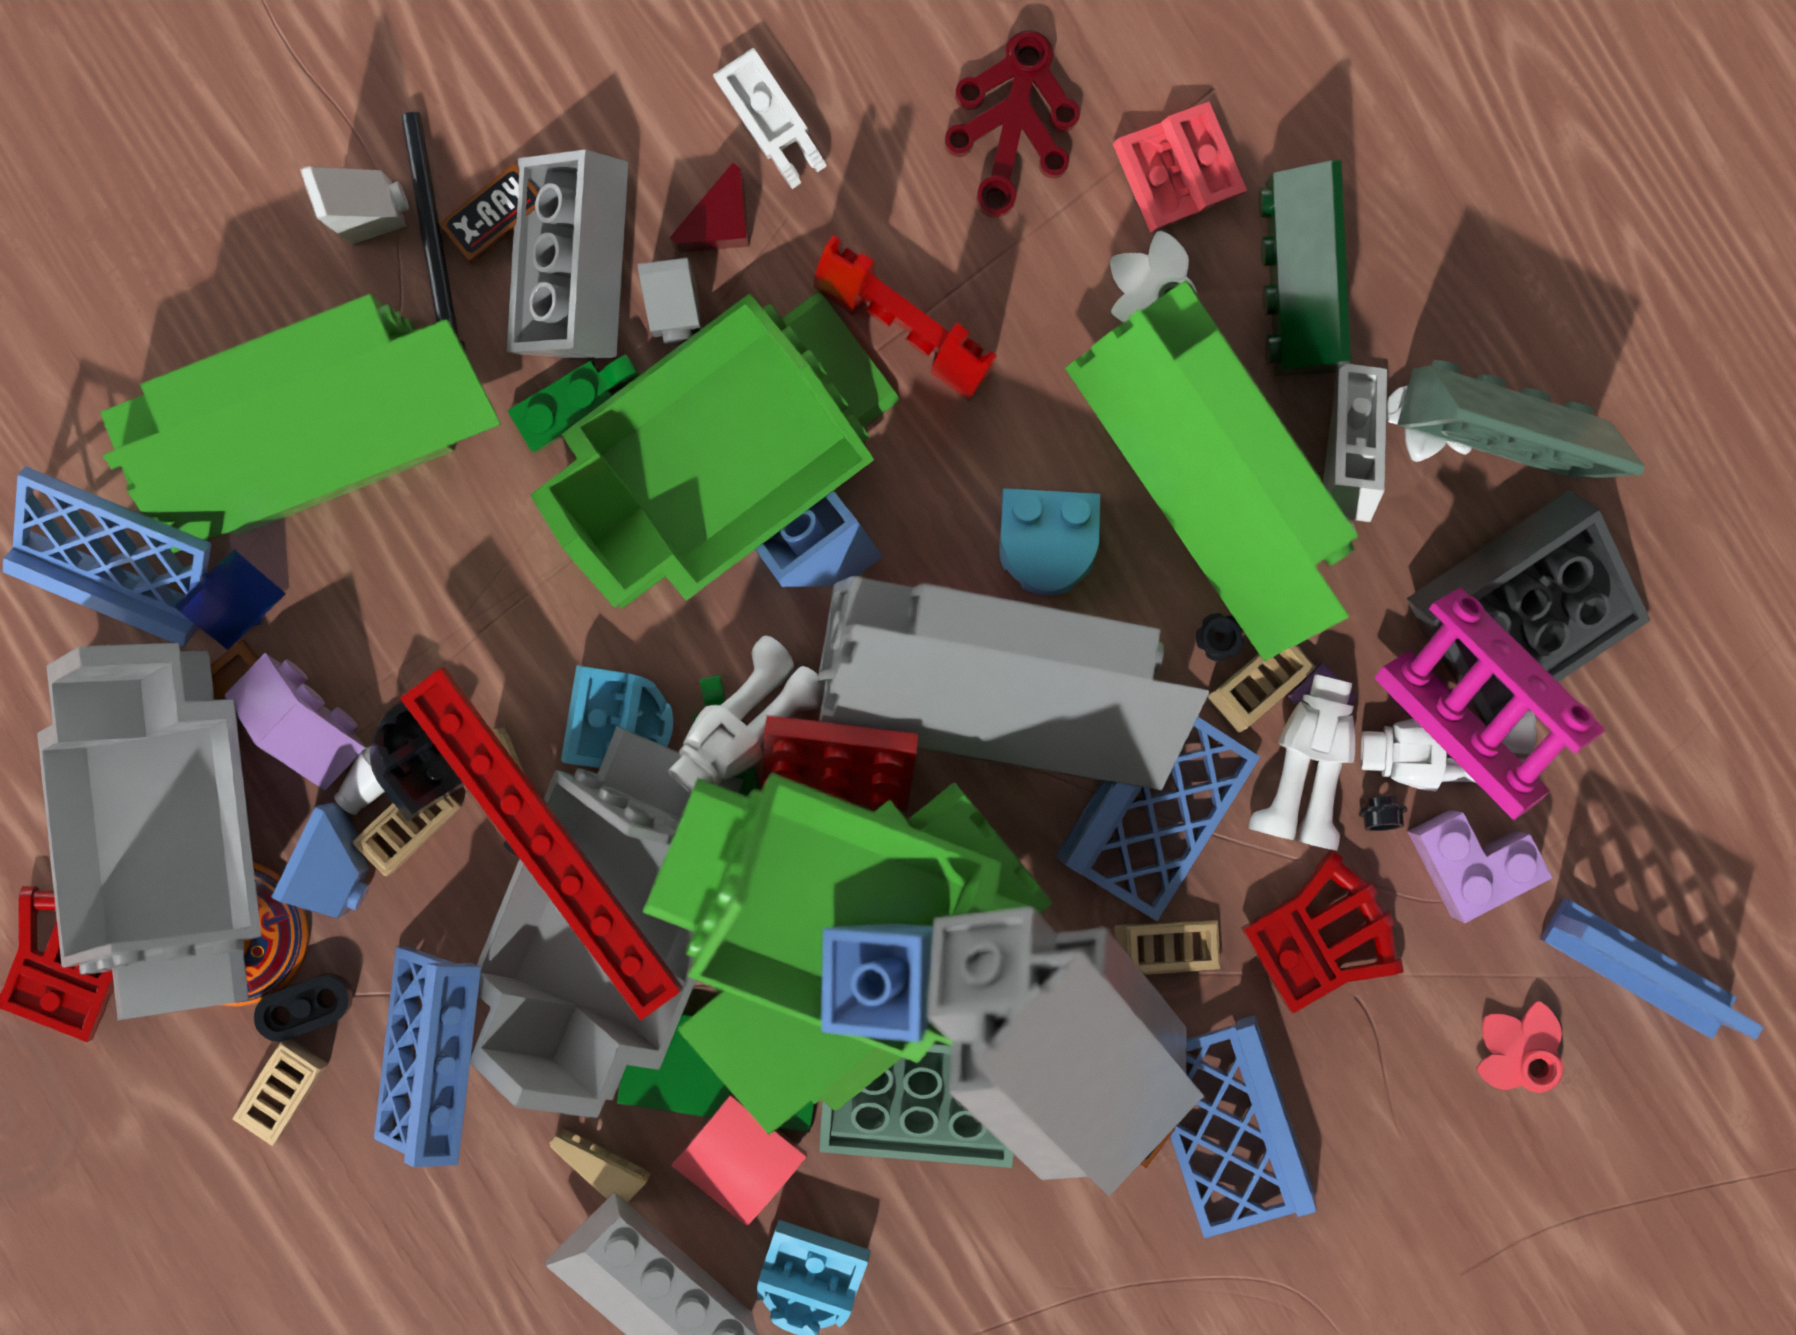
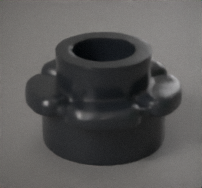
(1232, 637)
(1383, 814)

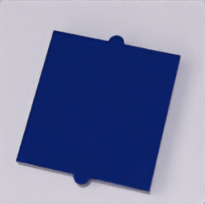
(230, 599)

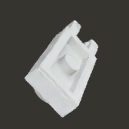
(767, 113)

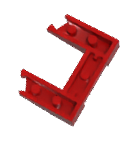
(851, 280)

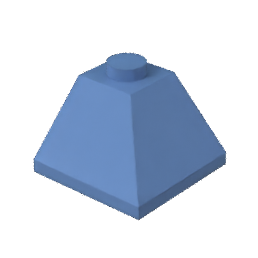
(819, 547)
(325, 867)
(876, 980)

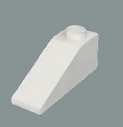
(356, 201)
(1357, 441)

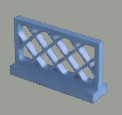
(100, 580)
(1112, 801)
(1644, 971)
(443, 1046)
(1273, 1128)

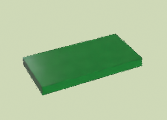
(686, 1085)

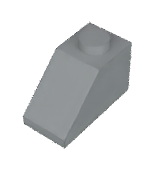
(671, 299)

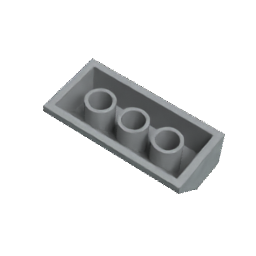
(568, 256)
(644, 1278)

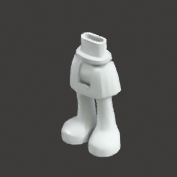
(1320, 732)
(720, 742)
(1420, 762)

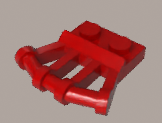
(1297, 955)
(41, 988)

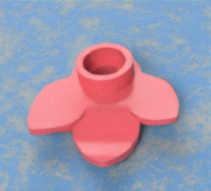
(1519, 1043)

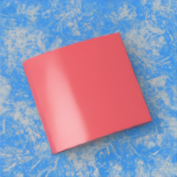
(1179, 167)
(739, 1161)

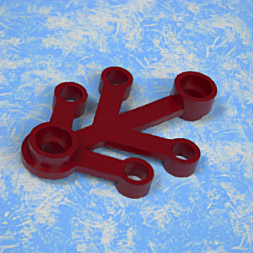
(1015, 115)

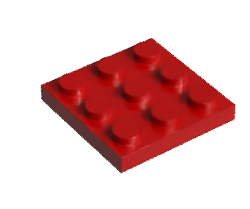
(841, 760)

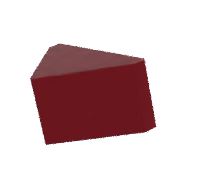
(718, 218)

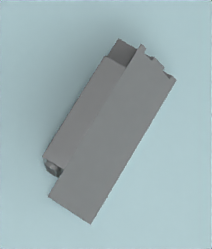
(1004, 681)
(148, 827)
(555, 1017)
(1058, 1044)

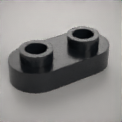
(305, 1007)

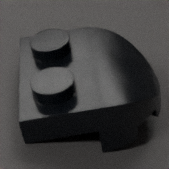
(410, 764)

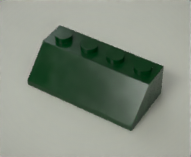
(1306, 270)

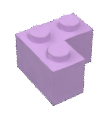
(292, 722)
(1473, 876)

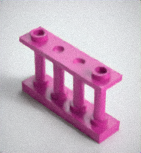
(1460, 731)

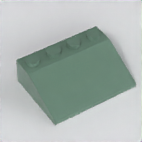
(1515, 424)
(912, 1118)

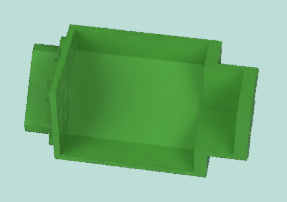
(295, 419)
(715, 449)
(1220, 468)
(785, 863)
(785, 1062)

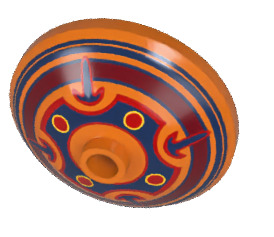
(283, 943)

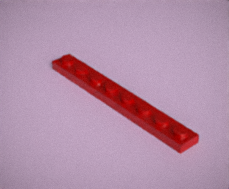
(542, 843)

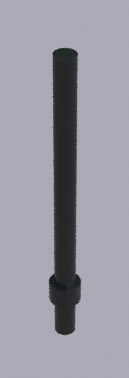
(428, 219)

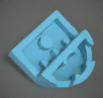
(1048, 538)
(608, 700)
(810, 1279)

